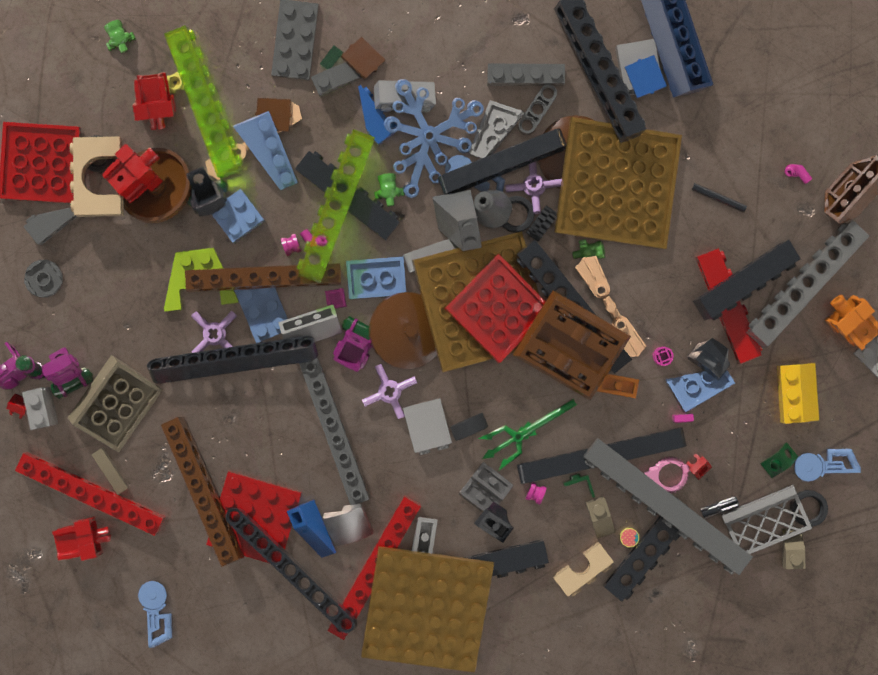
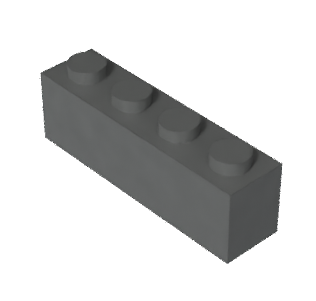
(525, 74)

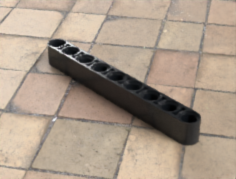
(232, 359)
(575, 462)
(300, 573)

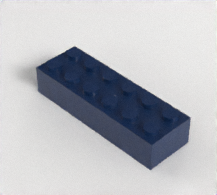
(677, 46)

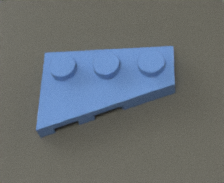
(697, 388)

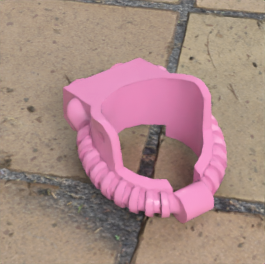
(653, 473)

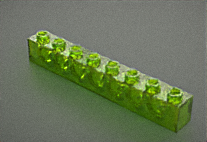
(175, 40)
(355, 140)

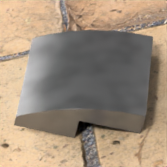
(485, 487)
(348, 525)

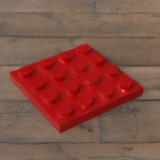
(36, 162)
(496, 308)
(263, 503)

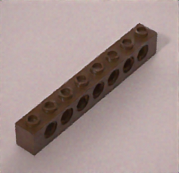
(256, 278)
(202, 491)

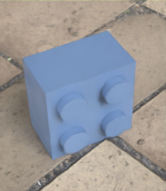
(238, 216)

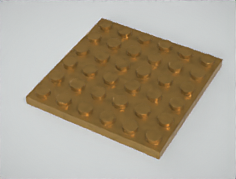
(617, 187)
(444, 277)
(427, 609)

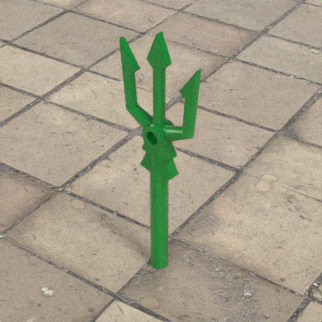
(523, 433)

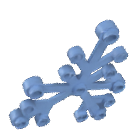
(421, 157)

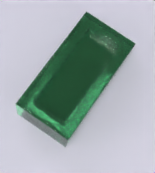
(331, 57)

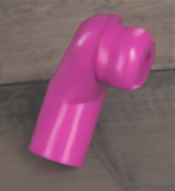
(795, 170)
(306, 235)

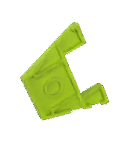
(193, 260)

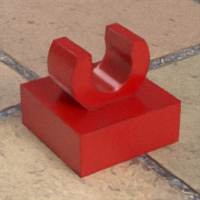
(17, 405)
(700, 468)

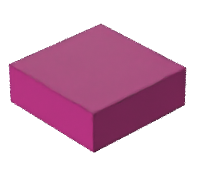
(336, 297)
(680, 418)

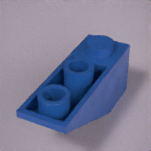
(374, 117)
(310, 526)

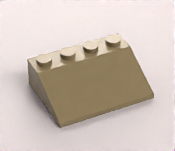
(114, 404)

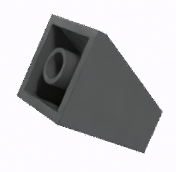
(458, 219)

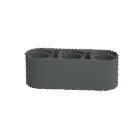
(541, 101)

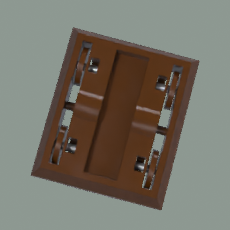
(571, 345)

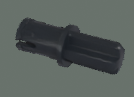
(719, 507)

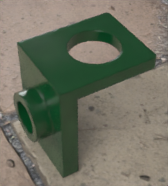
(779, 461)
(578, 478)

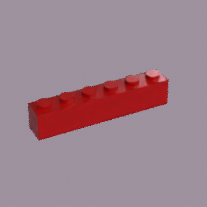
(733, 321)

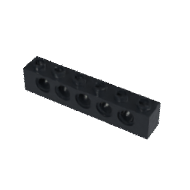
(613, 583)

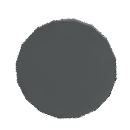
(43, 278)

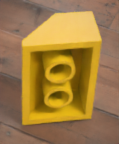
(797, 393)

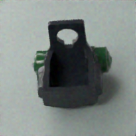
(207, 196)

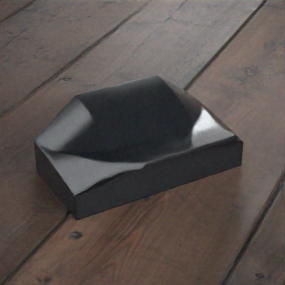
(711, 357)
(495, 522)

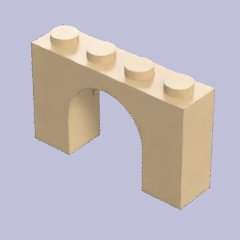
(85, 152)

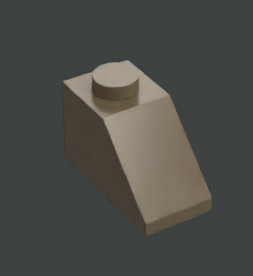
(600, 517)
(793, 551)

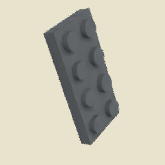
(295, 39)

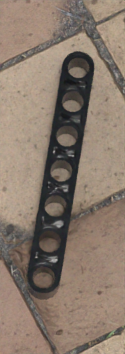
(503, 162)

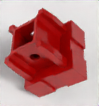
(153, 100)
(132, 173)
(80, 539)

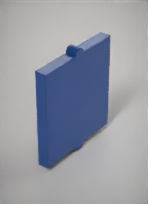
(645, 76)

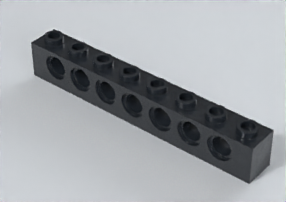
(598, 78)
(534, 250)

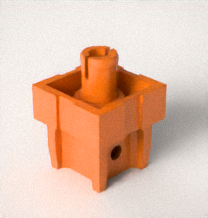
(853, 320)

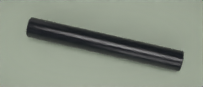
(718, 197)

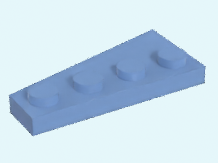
(264, 142)

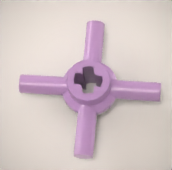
(535, 192)
(209, 326)
(396, 394)

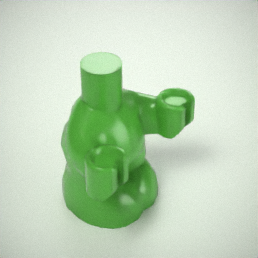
(118, 36)
(388, 188)
(590, 250)

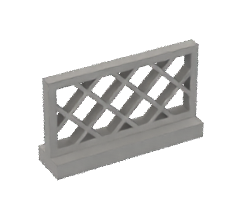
(763, 504)

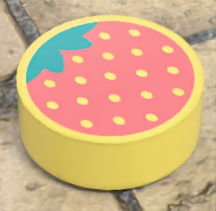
(629, 537)

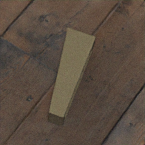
(110, 470)

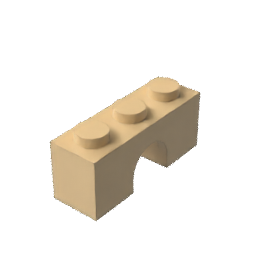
(571, 581)

